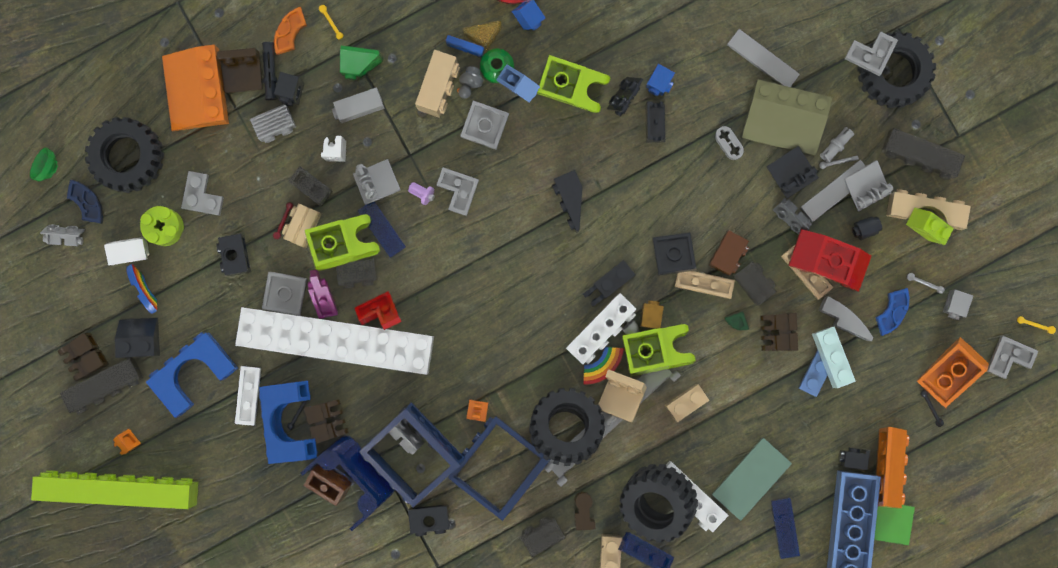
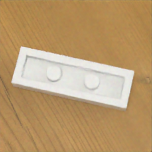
(248, 395)

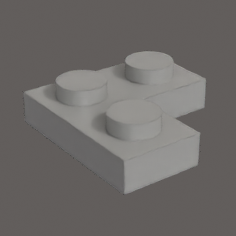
(873, 58)
(463, 188)
(195, 196)
(1006, 353)

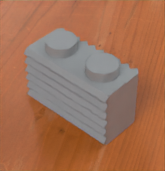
(273, 123)

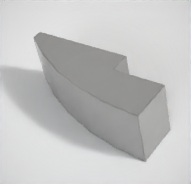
(845, 318)

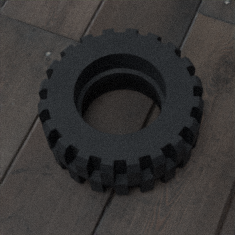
(921, 80)
(100, 148)
(573, 403)
(648, 521)

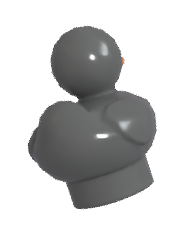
(469, 79)

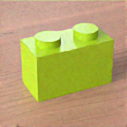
(929, 226)

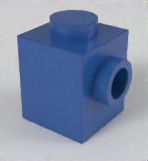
(529, 15)
(660, 81)

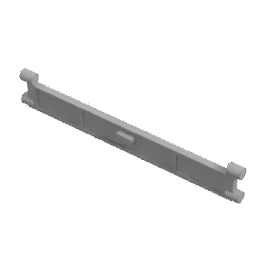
(652, 382)

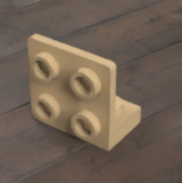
(622, 396)

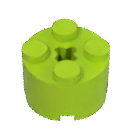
(152, 220)

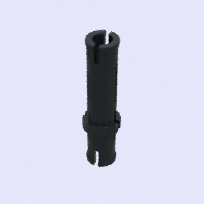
(268, 48)

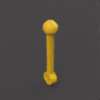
(322, 8)
(1051, 329)

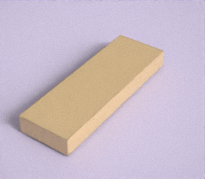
(705, 283)
(816, 284)

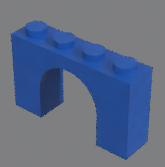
(166, 384)
(278, 445)

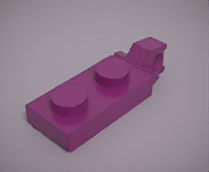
(321, 296)

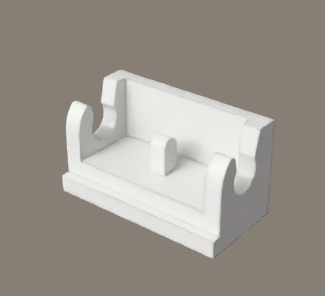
(334, 152)
(126, 250)

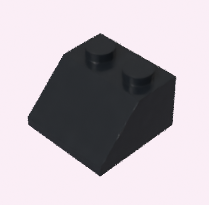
(137, 338)

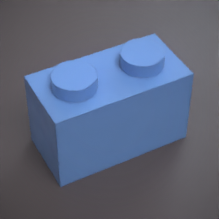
(518, 83)

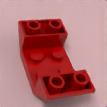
(830, 259)

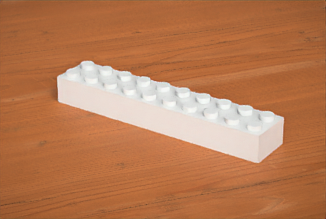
(334, 341)

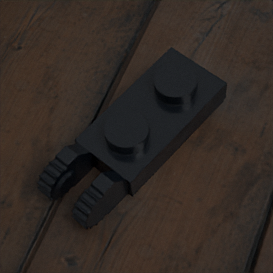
(611, 282)

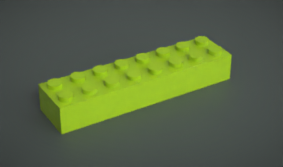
(110, 490)

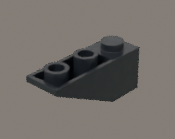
(570, 191)

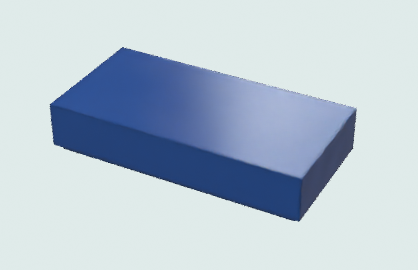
(465, 46)

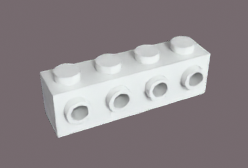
(601, 328)
(707, 511)

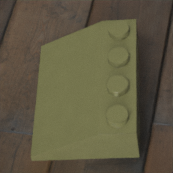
(786, 117)

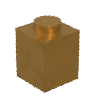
(651, 315)

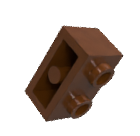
(328, 484)

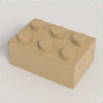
(437, 84)

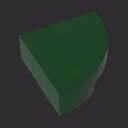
(737, 321)

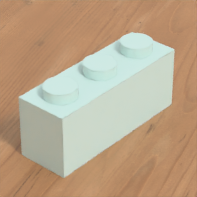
(833, 357)

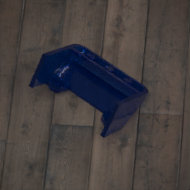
(347, 454)

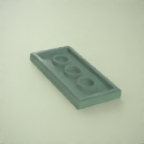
(751, 478)

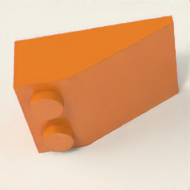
(953, 372)

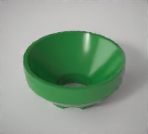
(487, 70)
(43, 165)

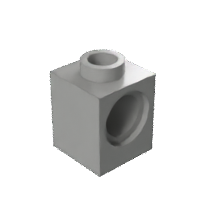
(957, 304)

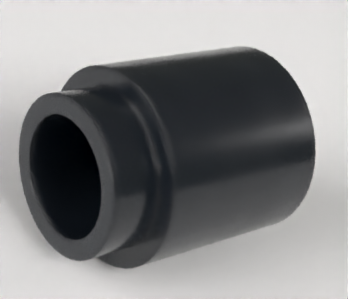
(867, 228)

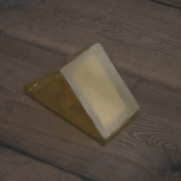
(483, 34)

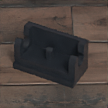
(655, 122)

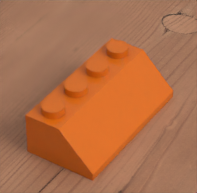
(890, 466)

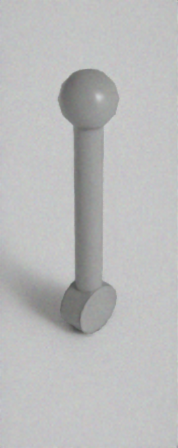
(823, 165)
(940, 289)

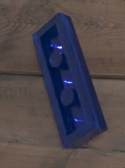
(382, 229)
(785, 528)
(645, 552)

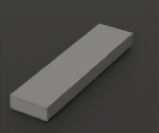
(763, 59)
(829, 195)

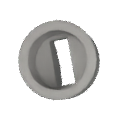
(631, 328)

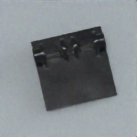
(627, 89)
(792, 172)

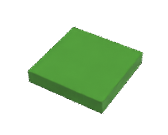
(894, 524)

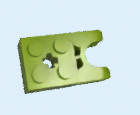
(577, 81)
(343, 237)
(660, 344)

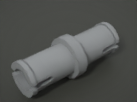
(837, 144)

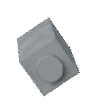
(358, 105)

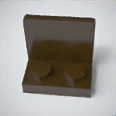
(241, 70)

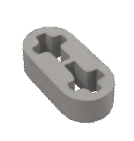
(732, 140)

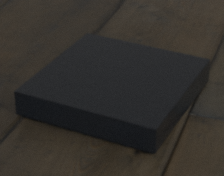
(674, 254)

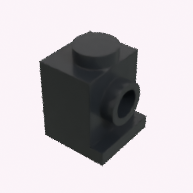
(854, 459)

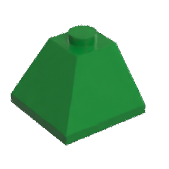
(358, 61)

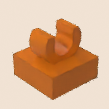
(477, 410)
(126, 441)

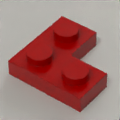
(379, 307)

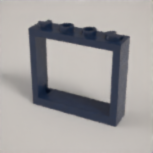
(431, 435)
(467, 454)

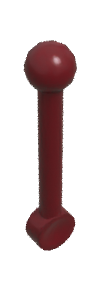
(277, 235)

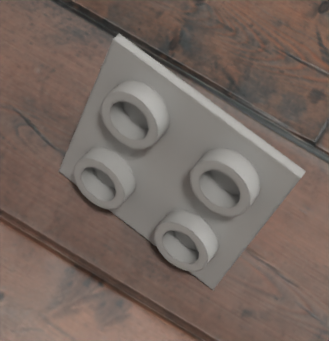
(376, 181)
(868, 185)

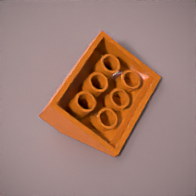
(195, 88)

